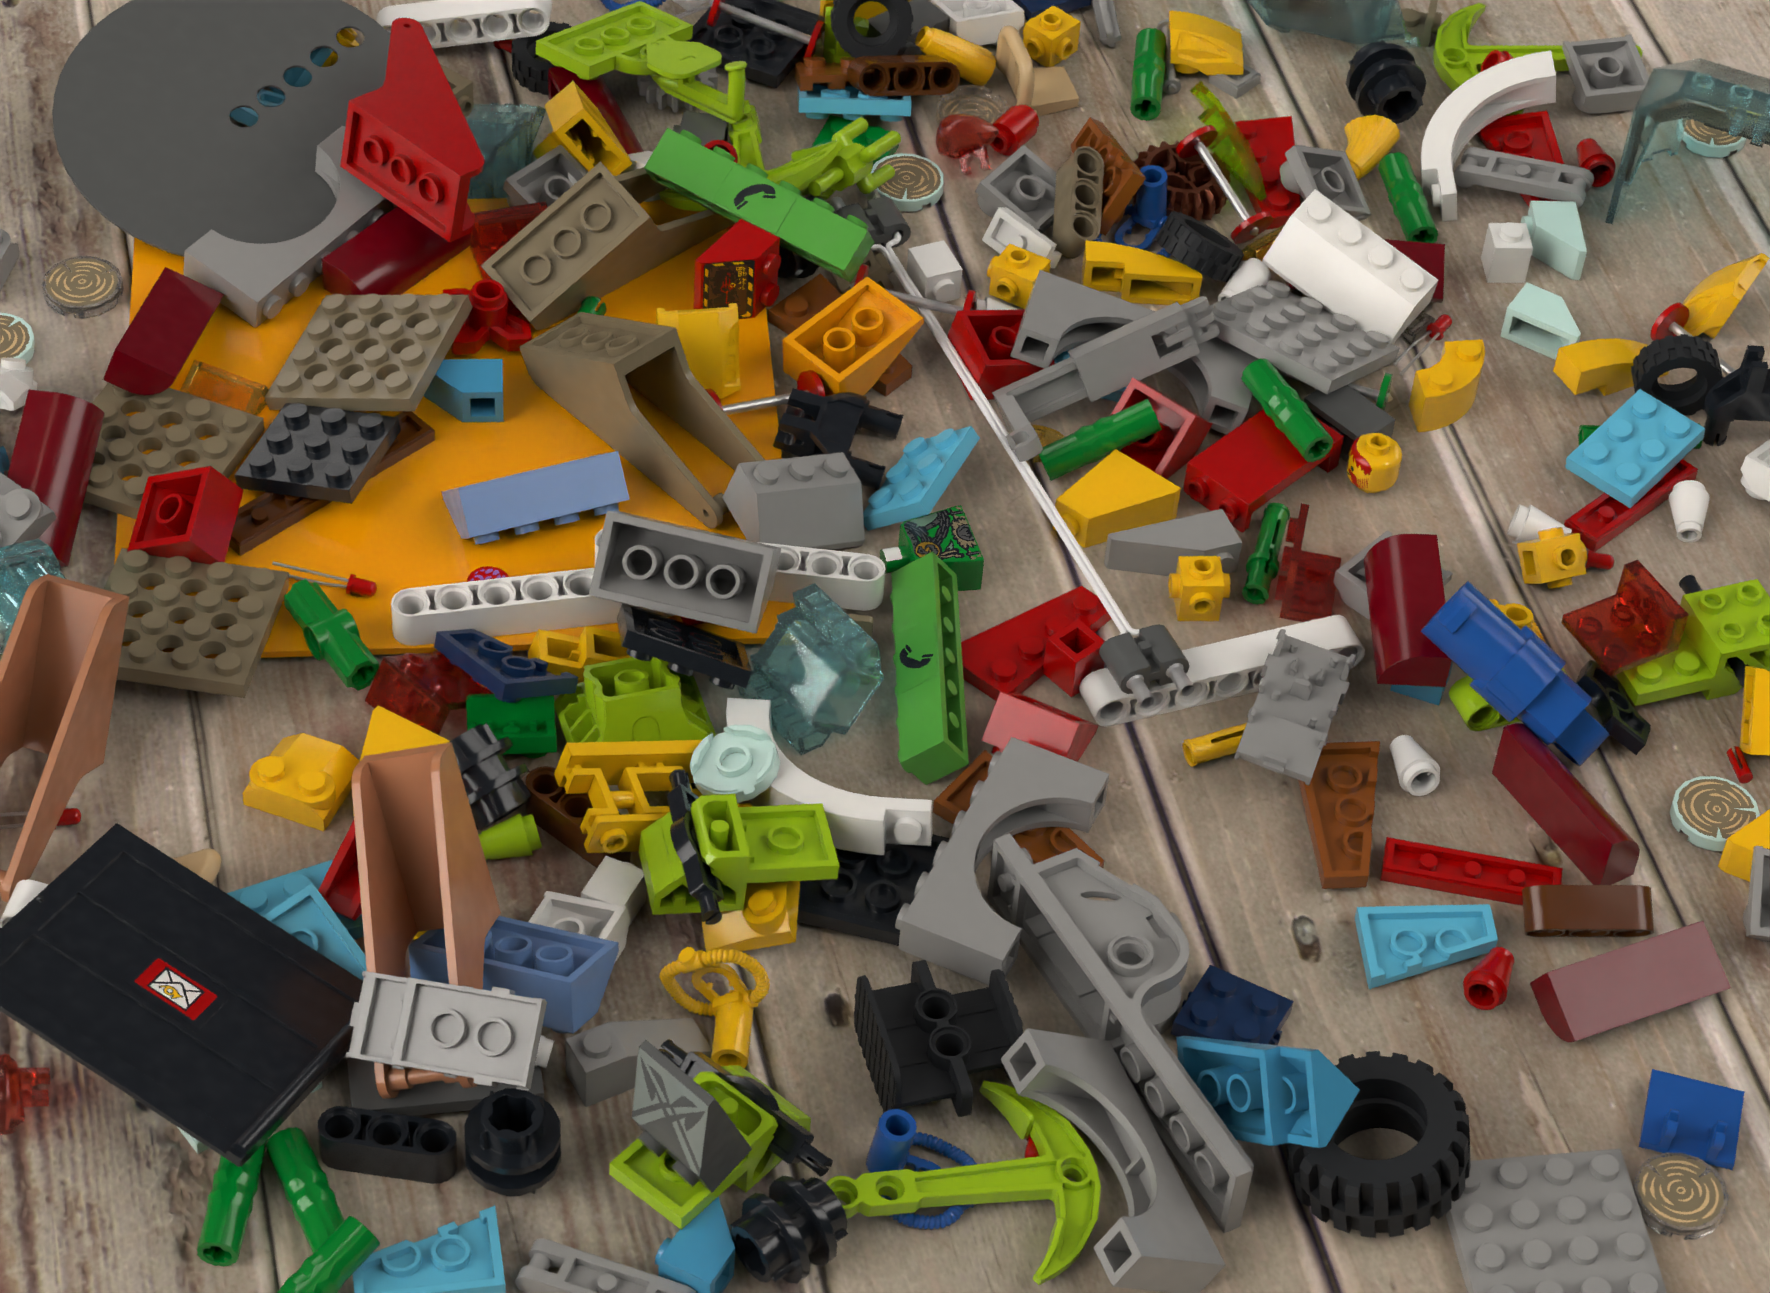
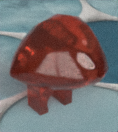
(964, 136)
(18, 1092)

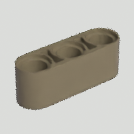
(1078, 201)

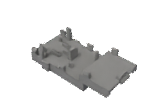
(1294, 707)
(447, 1029)

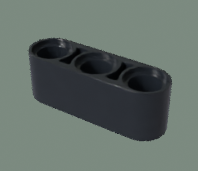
(387, 1144)

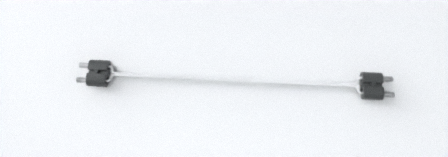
(1129, 659)

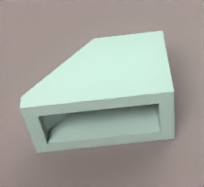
(1557, 236)
(1539, 321)

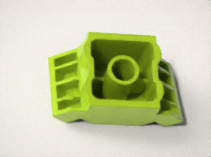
(633, 703)

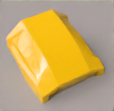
(1204, 45)
(1719, 294)
(709, 344)

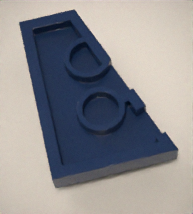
(496, 668)

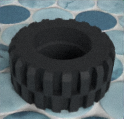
(1396, 1190)

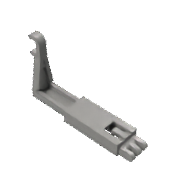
(1103, 368)

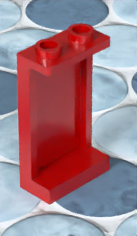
(1250, 468)

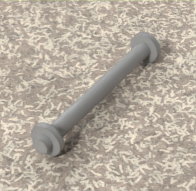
(1171, 84)

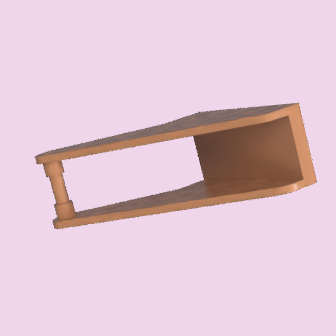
(58, 698)
(419, 874)

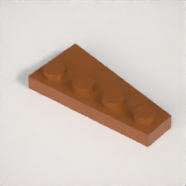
(1121, 174)
(809, 301)

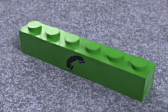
(746, 194)
(928, 669)

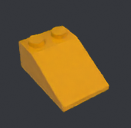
(852, 339)

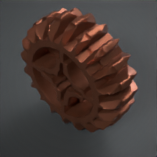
(1189, 181)

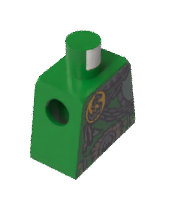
(946, 535)

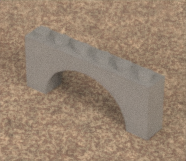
(266, 276)
(1070, 314)
(1022, 792)
(1164, 1238)

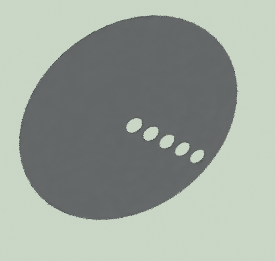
(152, 103)

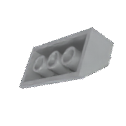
(684, 571)

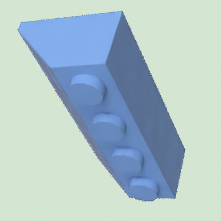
(537, 495)
(534, 962)

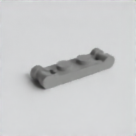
(1523, 175)
(586, 1273)

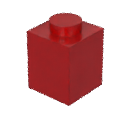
(1072, 656)

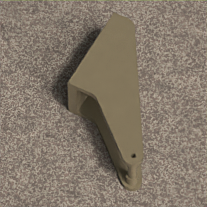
(592, 245)
(588, 372)

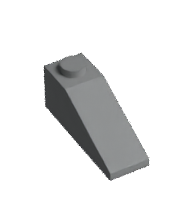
(1157, 546)
(605, 1057)

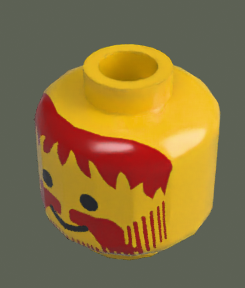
(1374, 462)

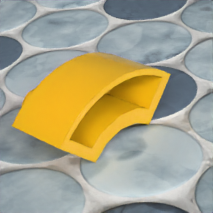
(1449, 387)

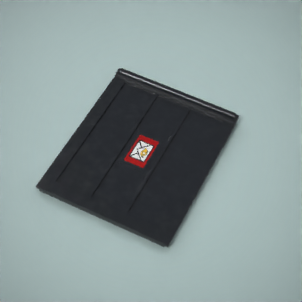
(176, 993)

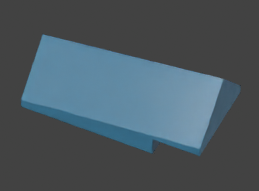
(1269, 1090)

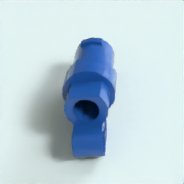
(1516, 672)

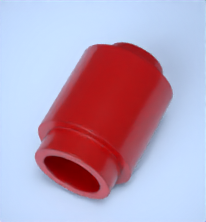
(1015, 129)

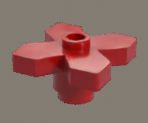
(490, 318)

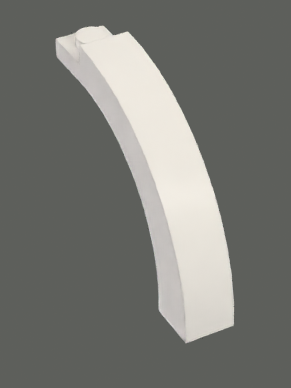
(1472, 106)
(854, 820)

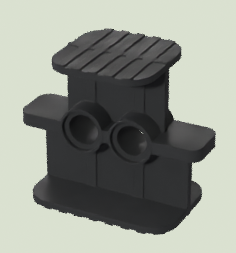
(928, 1041)

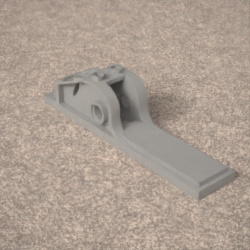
(1120, 981)

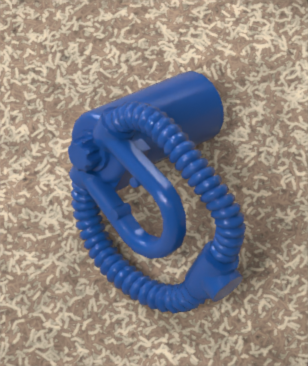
(1148, 210)
(891, 1150)

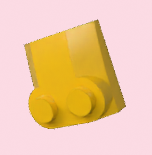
(302, 780)
(766, 920)

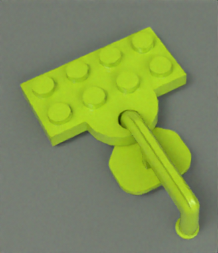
(650, 43)

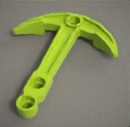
(1459, 61)
(745, 138)
(1025, 1179)

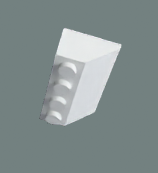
(1349, 268)

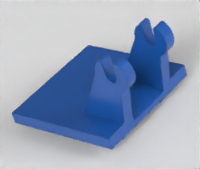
(1692, 1118)

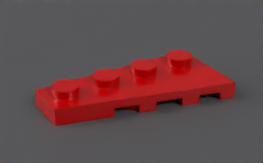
(1524, 136)
(1269, 142)
(1014, 652)

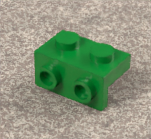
(526, 722)

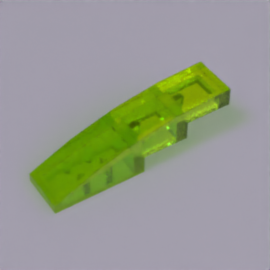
(1230, 143)

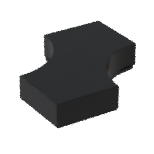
(1614, 707)

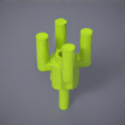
(855, 162)

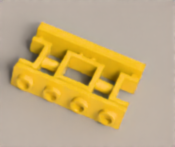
(635, 769)

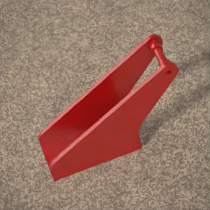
(414, 138)

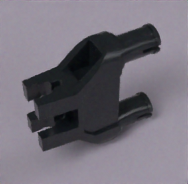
(1738, 396)
(830, 425)

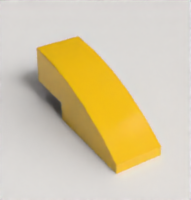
(1138, 274)
(1598, 365)
(572, 653)

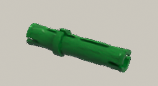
(1263, 563)

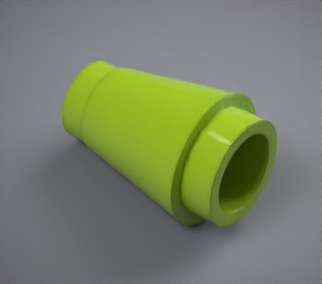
(511, 838)

